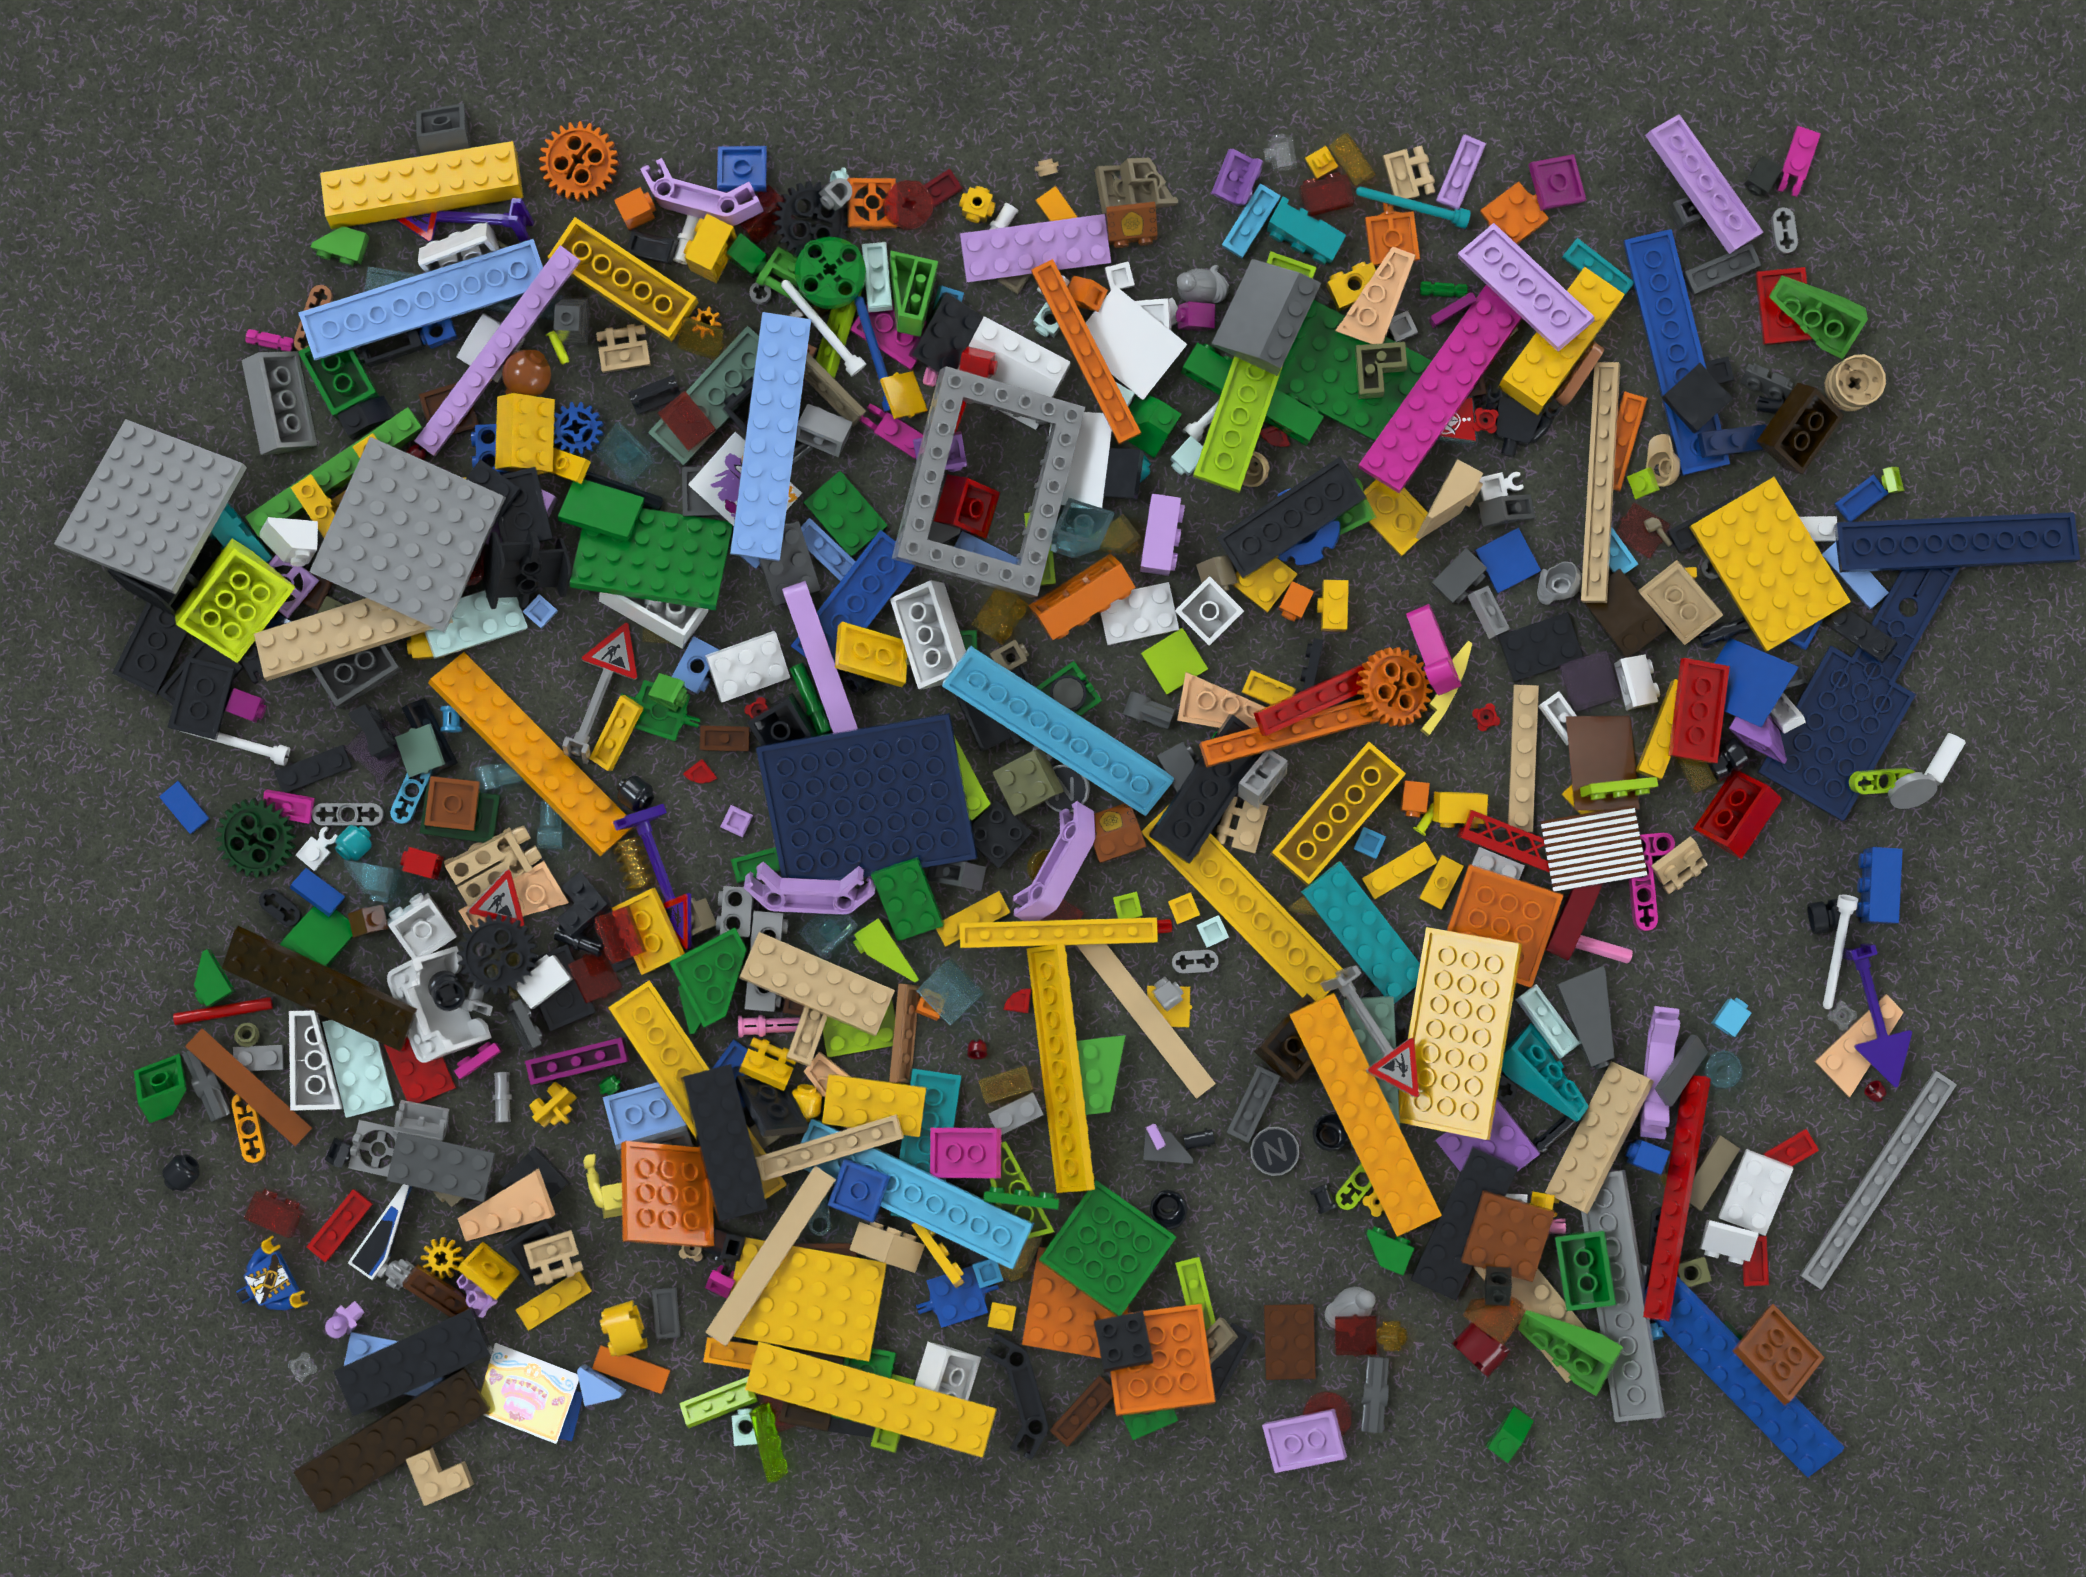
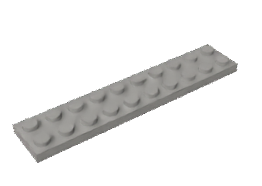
(1635, 1375)

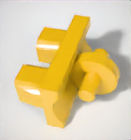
(556, 1108)

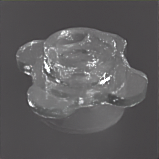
(1849, 1015)
(299, 1373)

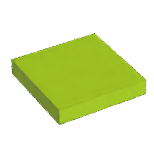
(1173, 658)

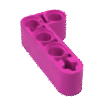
(1433, 649)
(1647, 882)

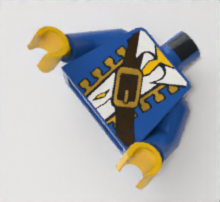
(270, 1280)

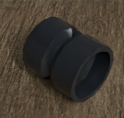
(1730, 758)
(1823, 916)
(446, 990)

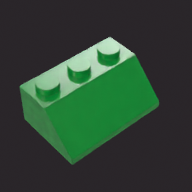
(1585, 1270)

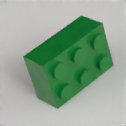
(340, 379)

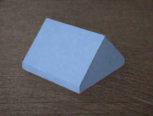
(597, 1387)

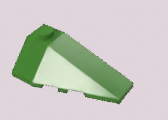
(1822, 315)
(1579, 1351)

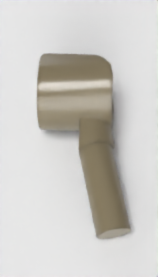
(1654, 524)

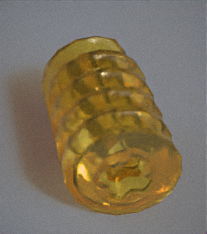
(632, 864)

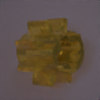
(1391, 1335)

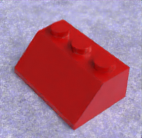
(1738, 813)

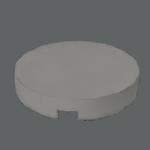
(1912, 790)

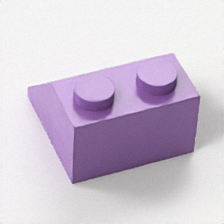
(1762, 739)

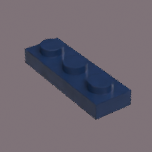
(1730, 441)

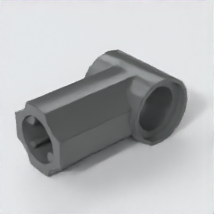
(1145, 710)

